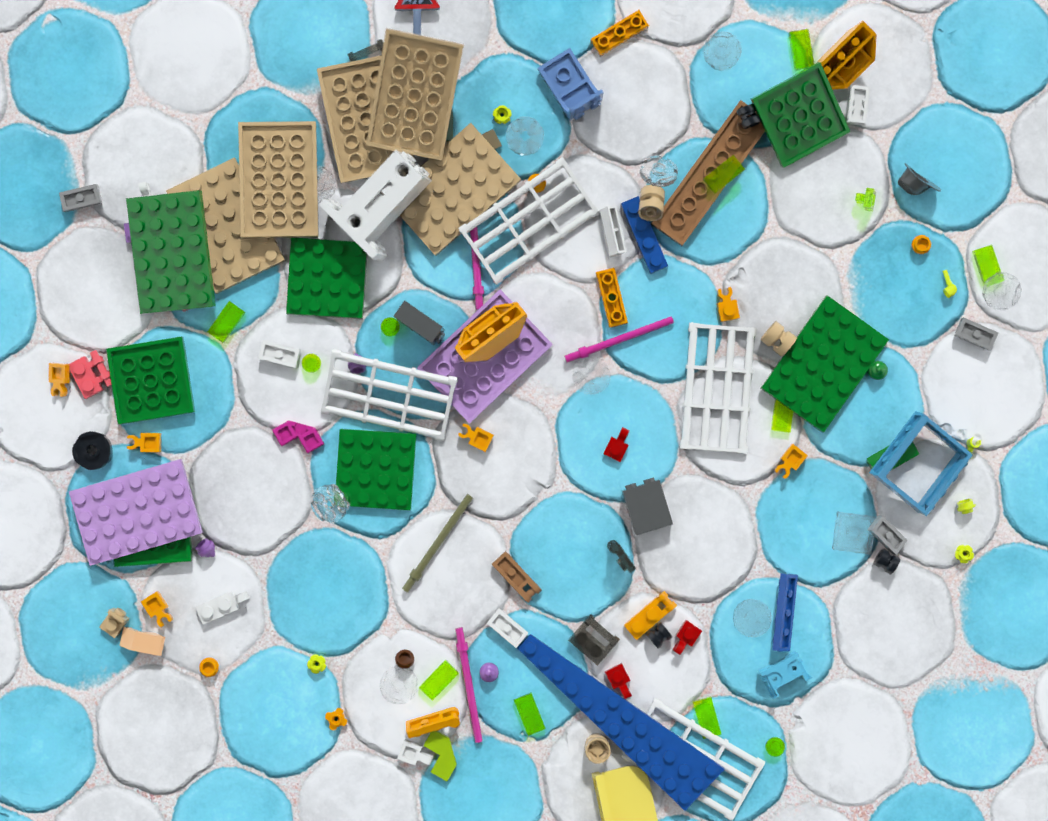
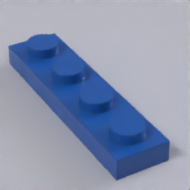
(644, 236)
(785, 612)

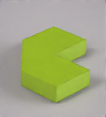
(442, 746)

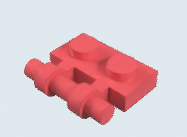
(85, 376)

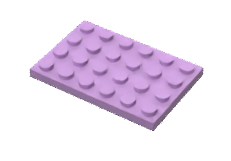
(484, 381)
(135, 512)

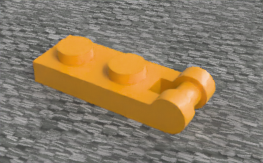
(649, 615)
(433, 722)

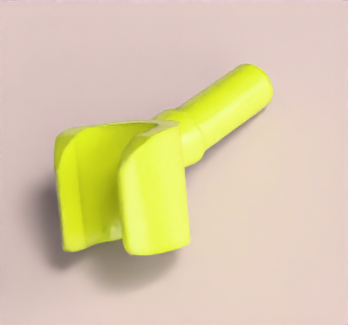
(951, 289)
(971, 447)

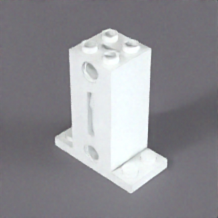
(379, 202)

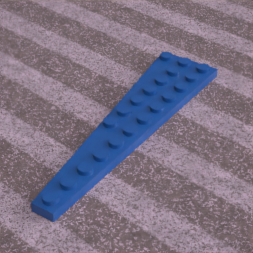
(658, 751)

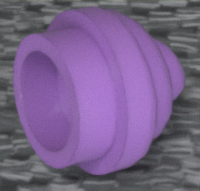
(356, 368)
(205, 548)
(489, 672)

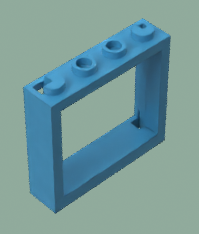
(899, 446)

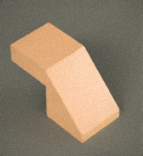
(142, 641)

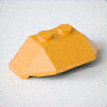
(850, 56)
(491, 332)

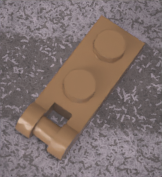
(516, 576)

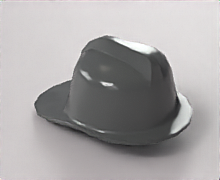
(915, 183)

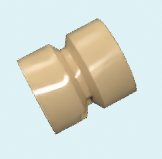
(651, 203)
(778, 338)
(597, 748)

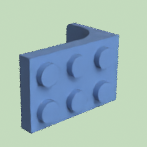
(570, 85)

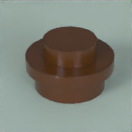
(404, 659)

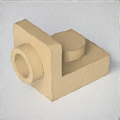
(114, 622)

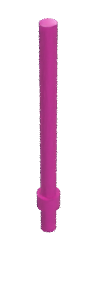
(478, 289)
(584, 352)
(462, 648)

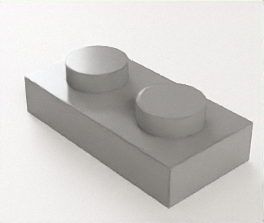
(80, 198)
(976, 334)
(887, 535)

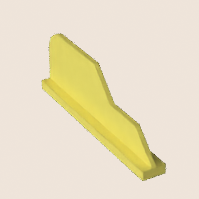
(624, 795)

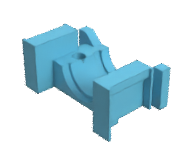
(783, 673)

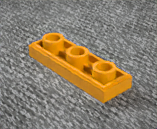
(610, 39)
(614, 309)

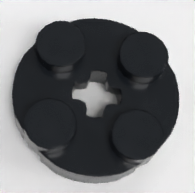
(83, 444)

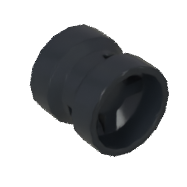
(748, 116)
(886, 561)
(659, 635)

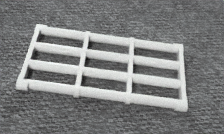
(539, 202)
(729, 370)
(408, 390)
(724, 744)

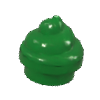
(878, 370)

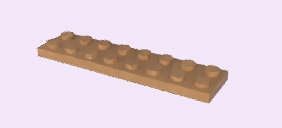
(693, 195)

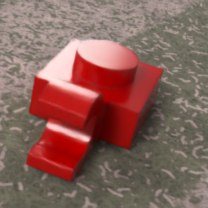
(616, 447)
(688, 635)
(618, 678)

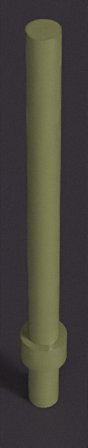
(415, 574)

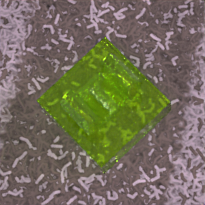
(866, 199)

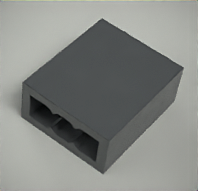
(420, 323)
(647, 506)

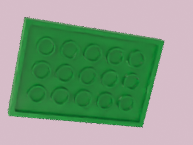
(170, 252)
(824, 364)

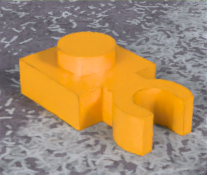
(727, 308)
(59, 377)
(478, 438)
(148, 442)
(792, 459)
(155, 606)

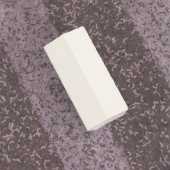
(612, 231)

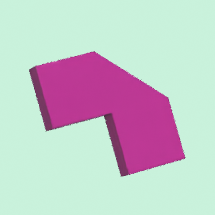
(307, 435)

